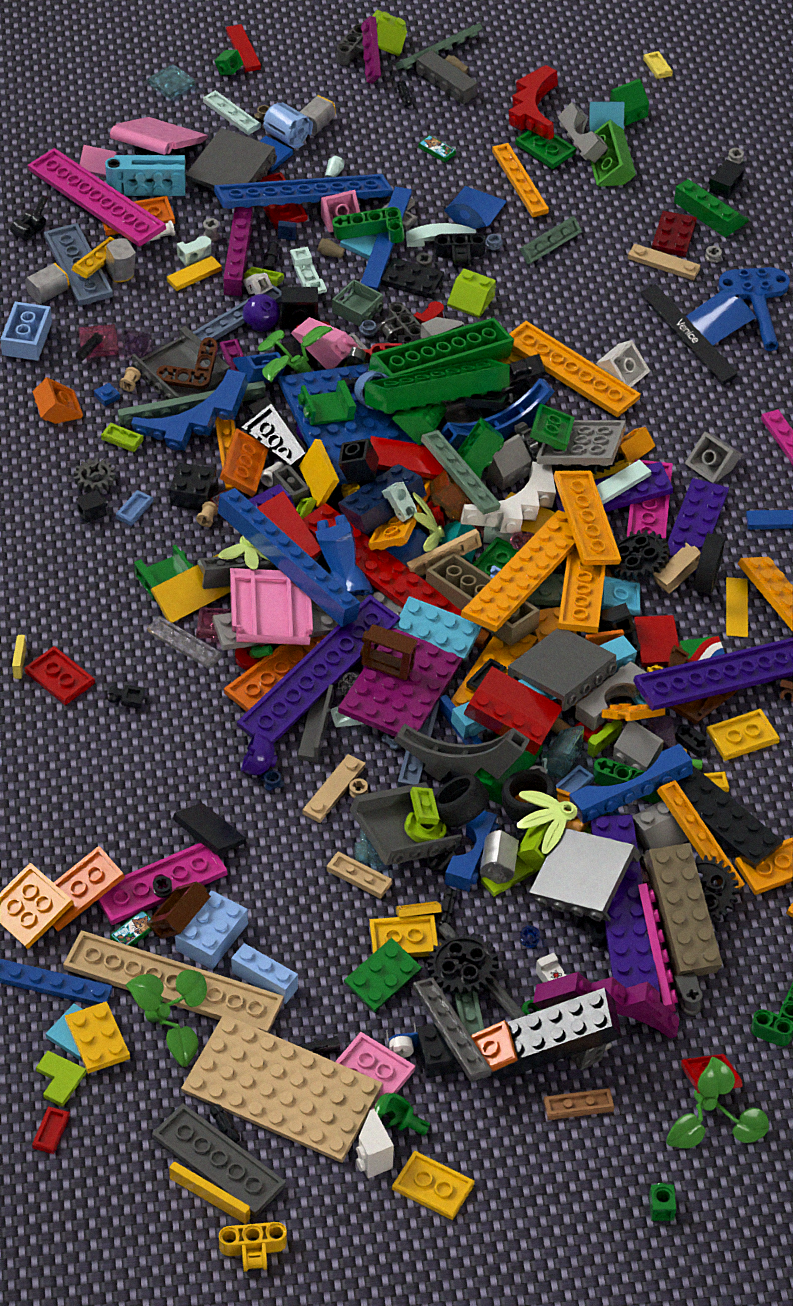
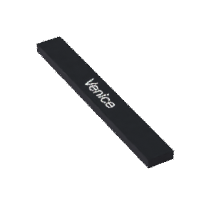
(689, 334)

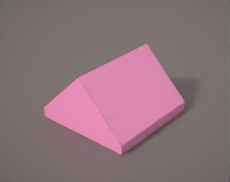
(94, 159)
(338, 205)

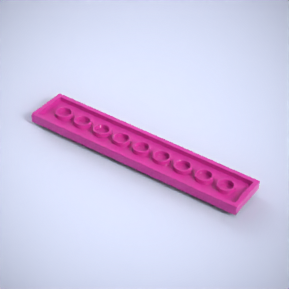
(97, 197)

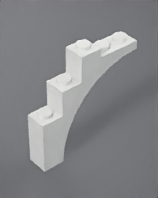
(520, 507)

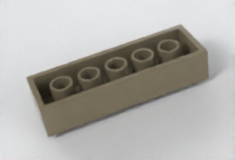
(462, 581)
(683, 910)

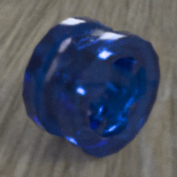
(529, 942)

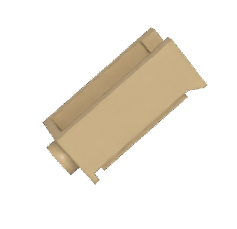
(678, 568)

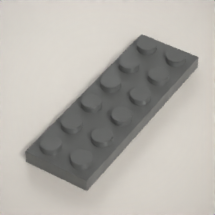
(218, 1159)

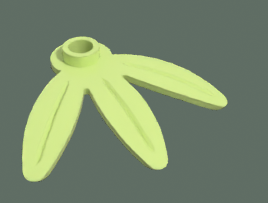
(436, 532)
(250, 556)
(554, 812)

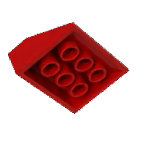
(508, 704)

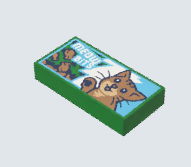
(437, 148)
(132, 930)

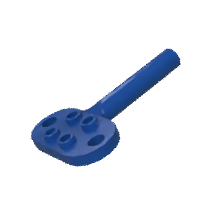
(757, 286)

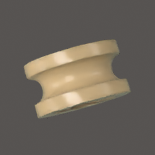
(358, 783)

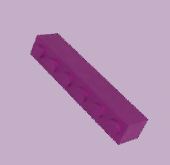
(238, 251)

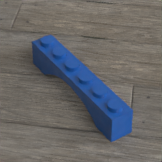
(599, 800)

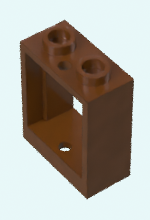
(385, 662)
(178, 909)

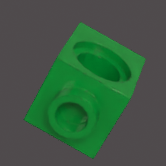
(228, 62)
(662, 1210)

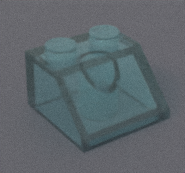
(563, 752)

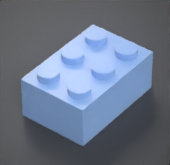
(26, 330)
(212, 930)

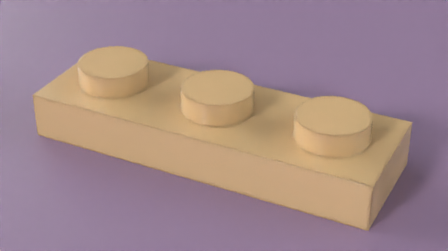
(359, 875)

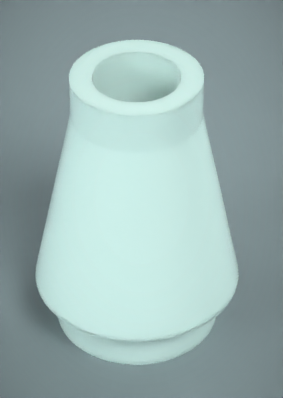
(334, 166)

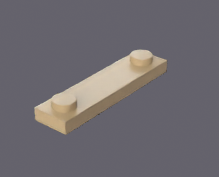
(664, 261)
(460, 546)
(333, 788)

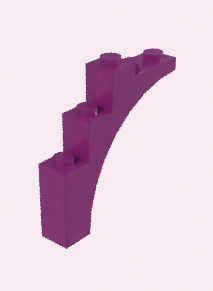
(637, 1002)

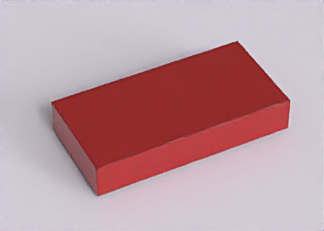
(51, 1130)

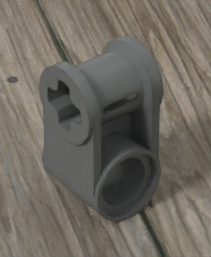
(688, 993)

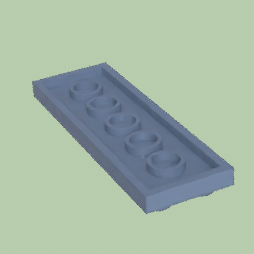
(68, 247)

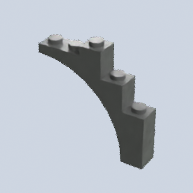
(441, 756)

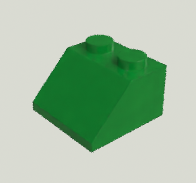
(634, 98)

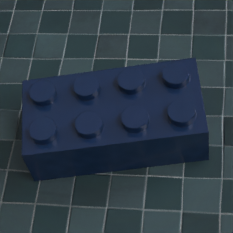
(369, 508)

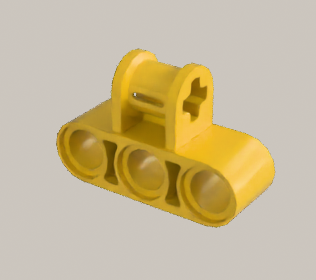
(255, 1251)

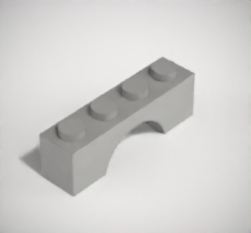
(590, 144)
(620, 684)

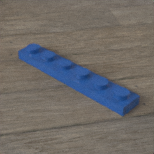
(54, 983)

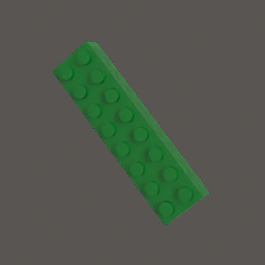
(451, 347)
(437, 385)

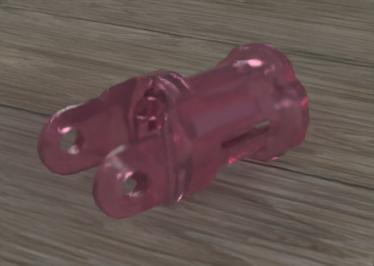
(523, 539)

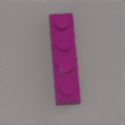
(371, 49)

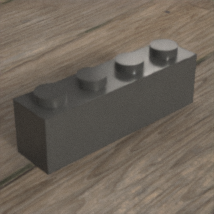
(447, 77)

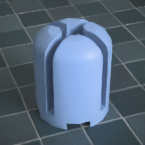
(287, 124)

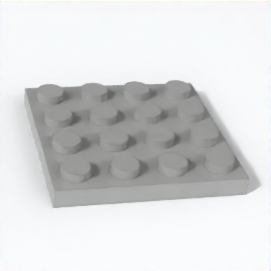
(588, 444)

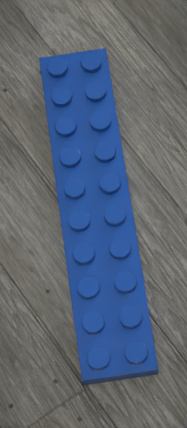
(300, 190)

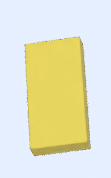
(657, 65)
(19, 657)

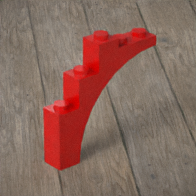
(525, 102)

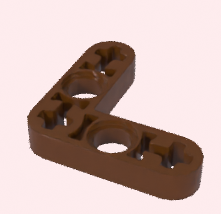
(198, 372)

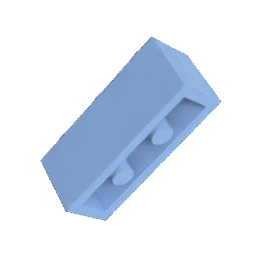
(264, 972)

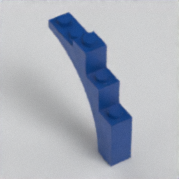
(504, 421)
(178, 428)

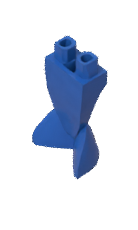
(340, 553)

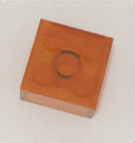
(449, 495)

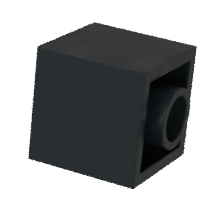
(358, 460)

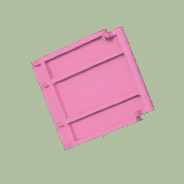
(155, 135)
(269, 608)

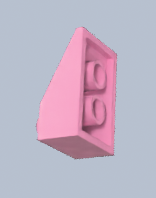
(330, 348)

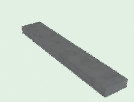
(452, 1029)

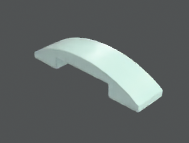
(417, 236)
(305, 269)

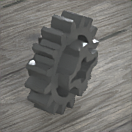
(531, 445)
(94, 475)

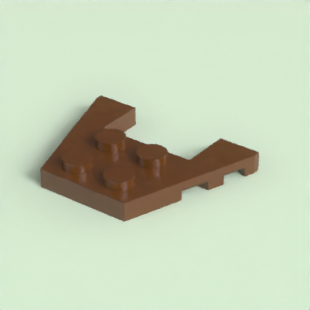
(697, 709)

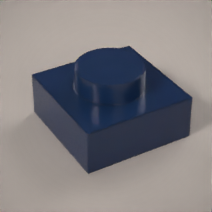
(287, 230)

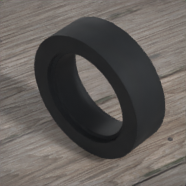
(709, 563)

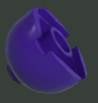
(261, 312)
(259, 755)

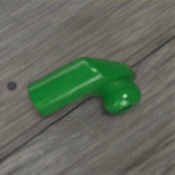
(258, 652)

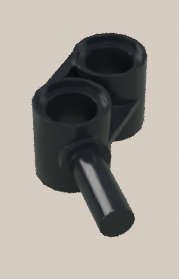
(31, 221)

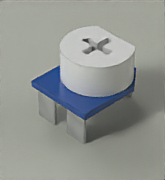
(403, 1043)

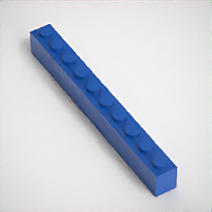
(288, 557)

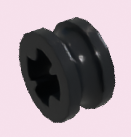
(159, 881)

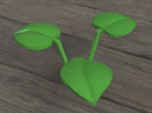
(298, 362)
(147, 993)
(713, 1081)

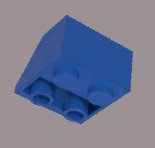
(254, 365)

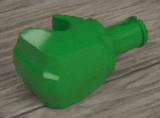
(400, 1113)

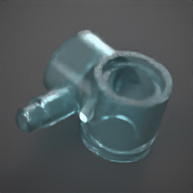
(365, 851)

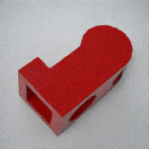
(434, 309)

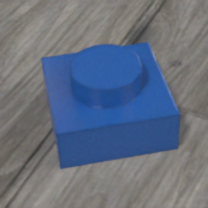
(107, 394)

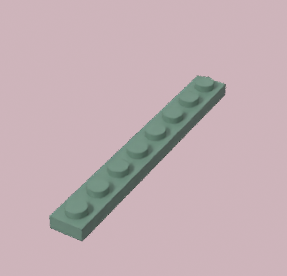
(179, 405)

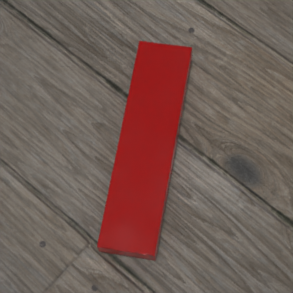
(241, 42)

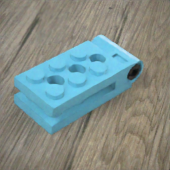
(147, 175)

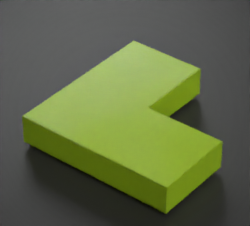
(65, 1077)

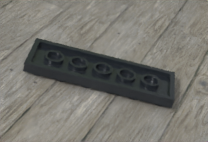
(729, 820)

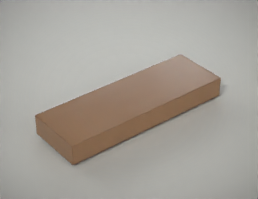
(578, 1104)

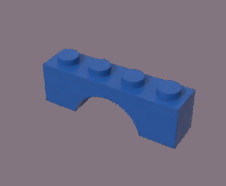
(464, 868)

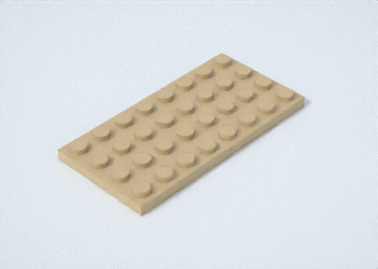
(282, 1087)

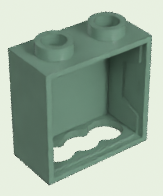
(360, 303)

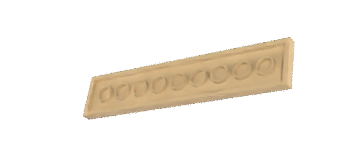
(120, 963)

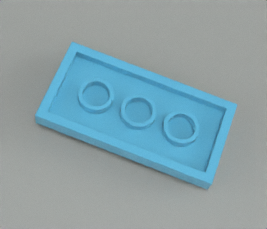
(438, 627)

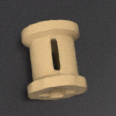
(130, 379)
(209, 510)

